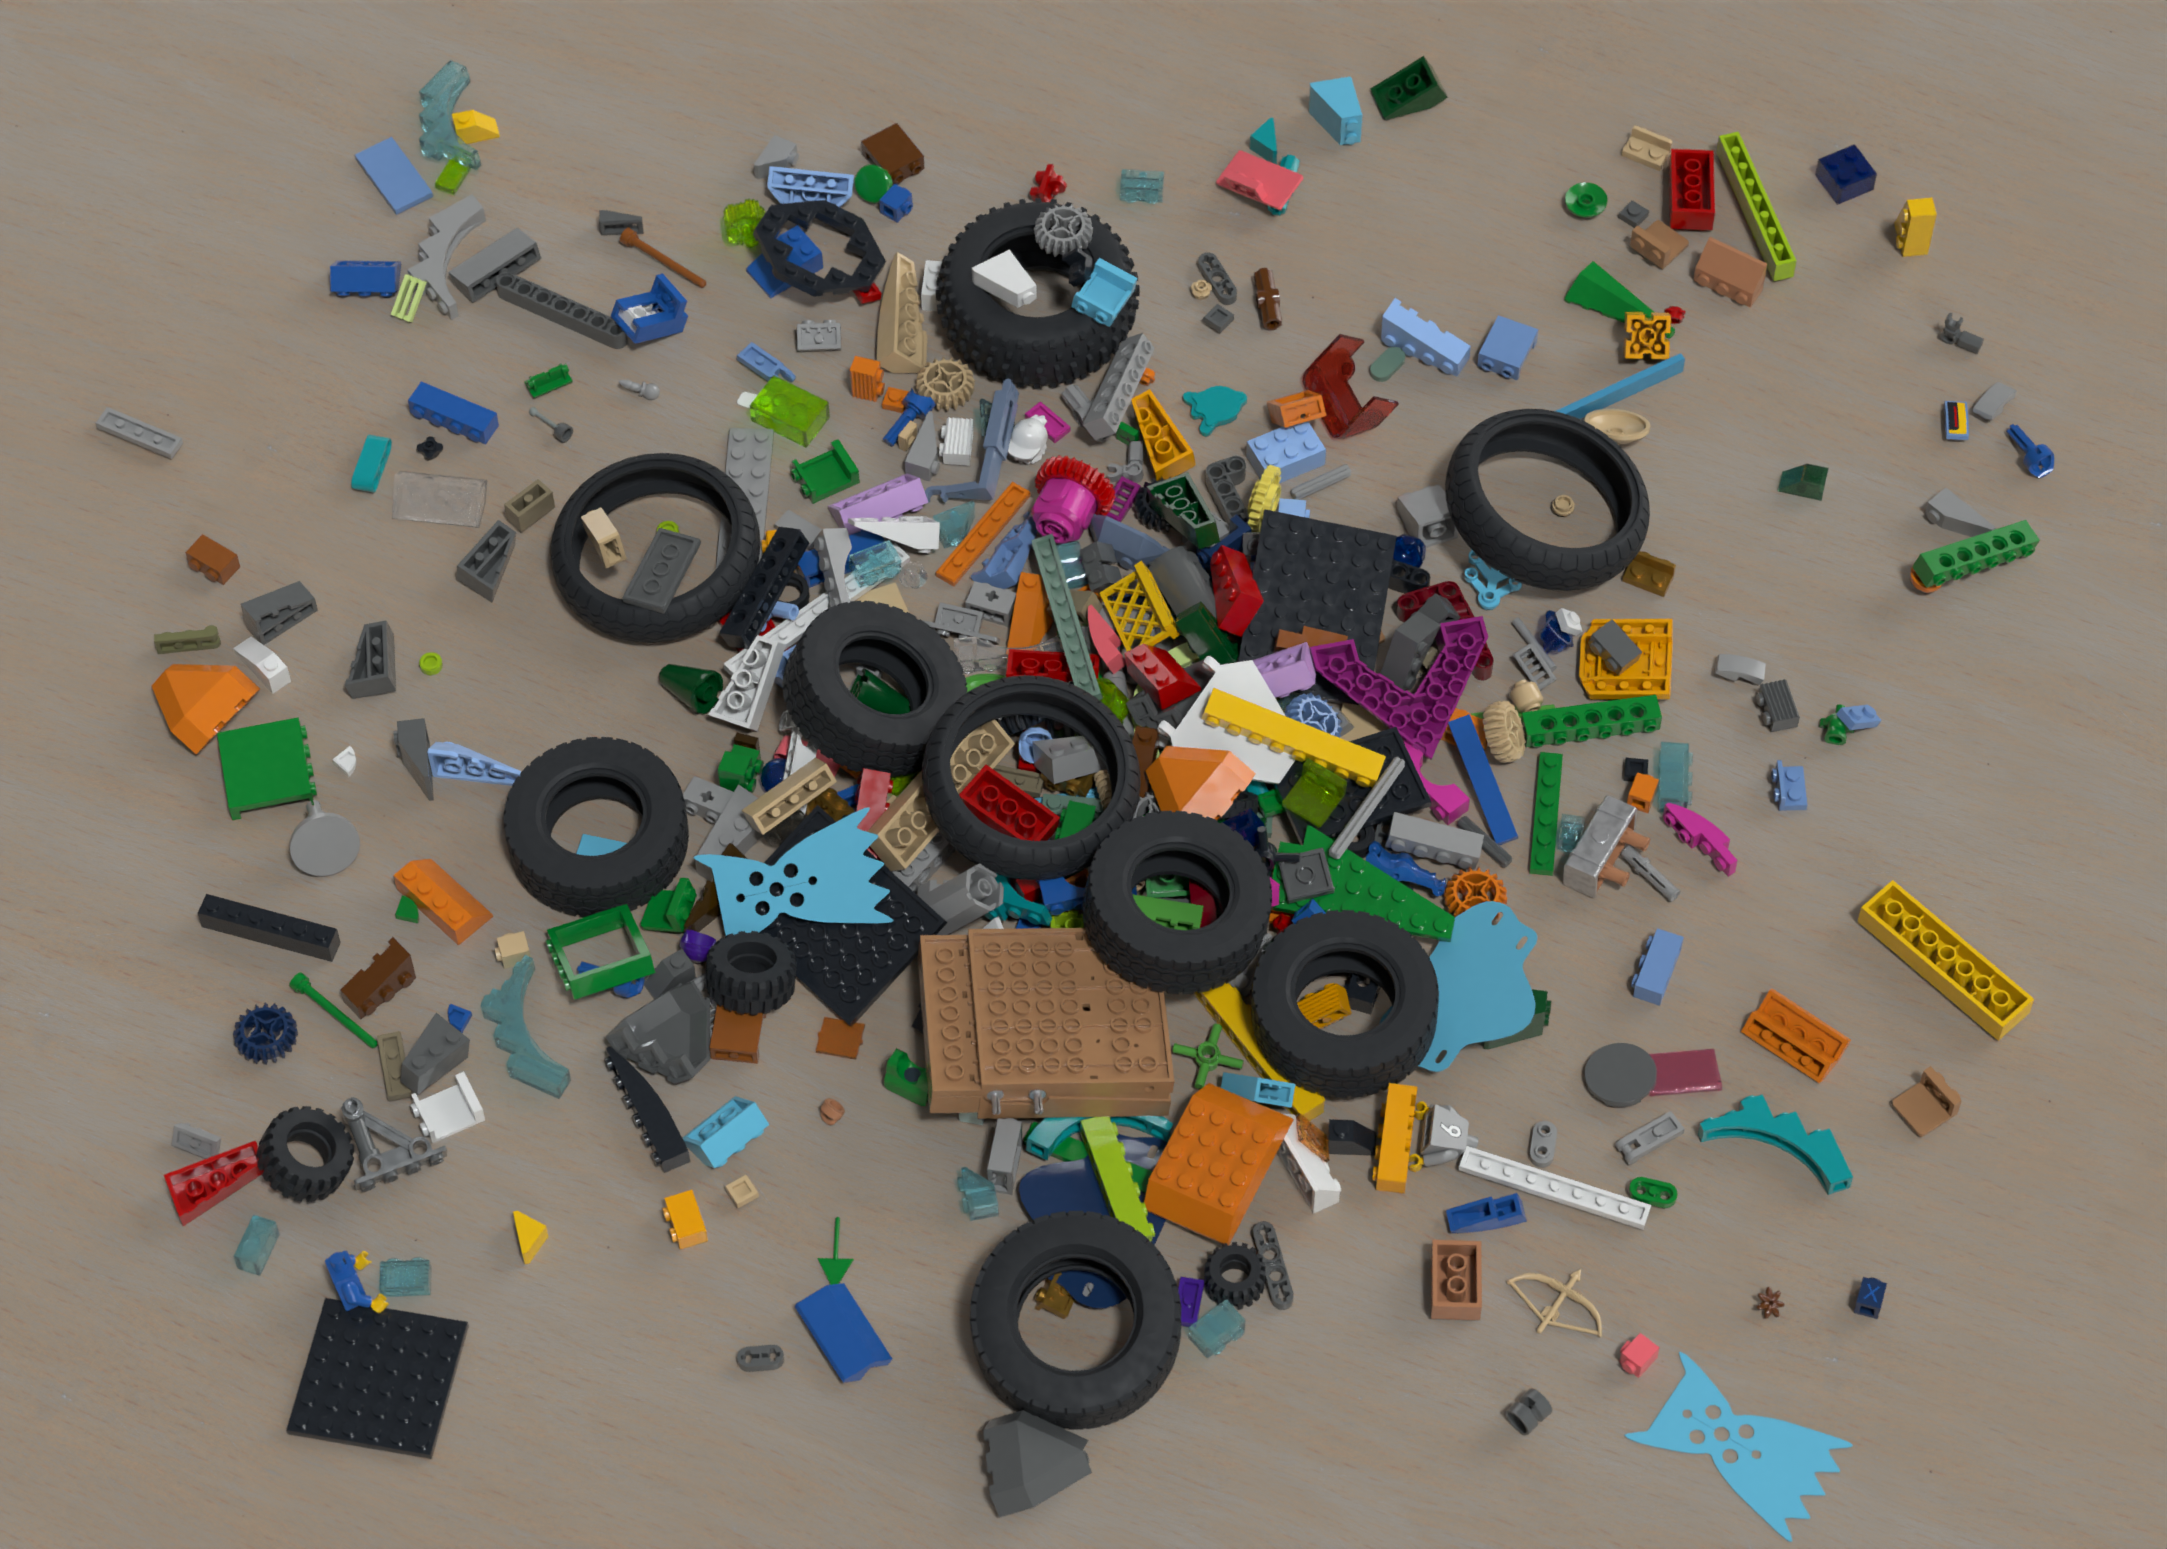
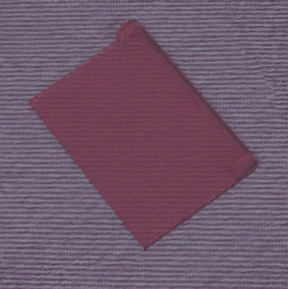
(1686, 1072)

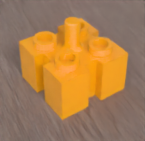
(1647, 335)

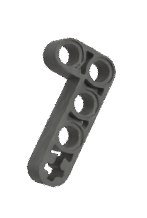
(1221, 479)

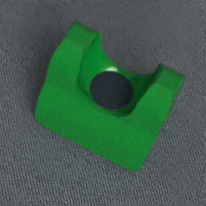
(906, 1078)

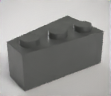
(278, 611)
(374, 664)
(434, 1055)

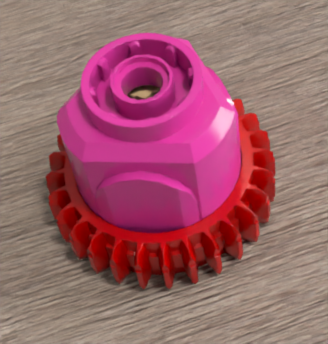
(1069, 498)

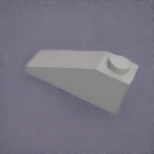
(923, 456)
(1955, 515)

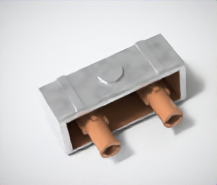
(1600, 847)

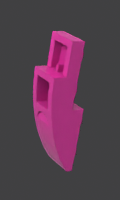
(1699, 831)

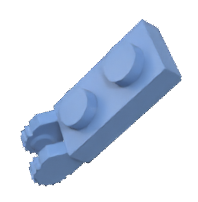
(763, 363)

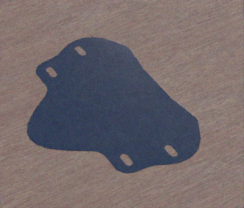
(1075, 1188)

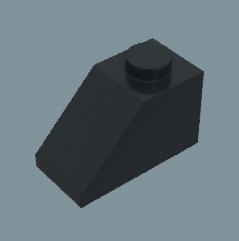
(1350, 1138)

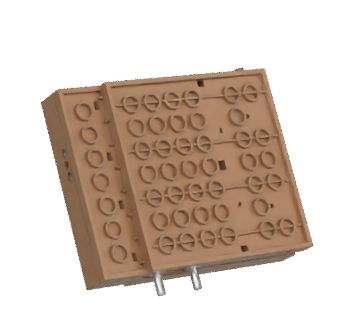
(1039, 1028)

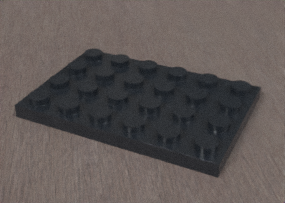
(1404, 796)

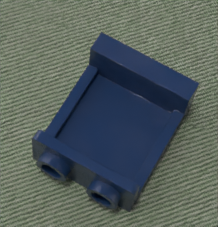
(1233, 541)

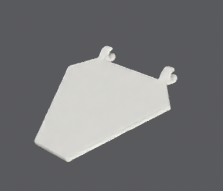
(1247, 683)

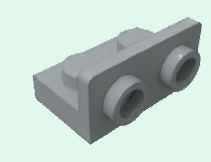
(819, 336)

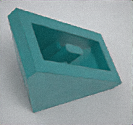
(1264, 141)

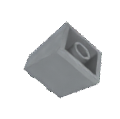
(1427, 515)

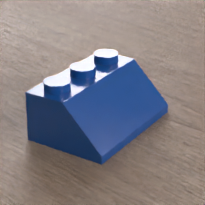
(365, 277)

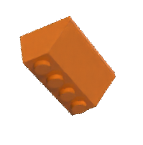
(441, 899)

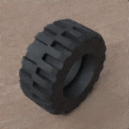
(750, 972)
(294, 1177)

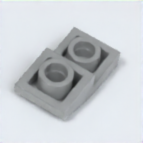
(1993, 401)
(1739, 666)

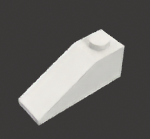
(263, 664)

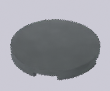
(1620, 1074)

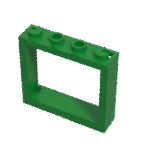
(607, 975)

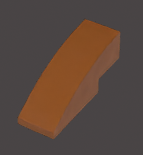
(1312, 636)

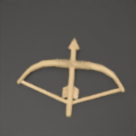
(1551, 1312)

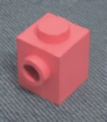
(1638, 1355)

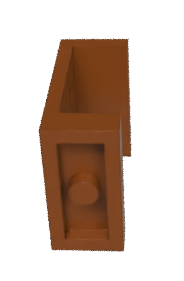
(736, 1036)

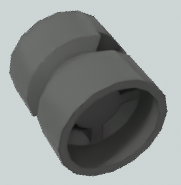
(1527, 1412)

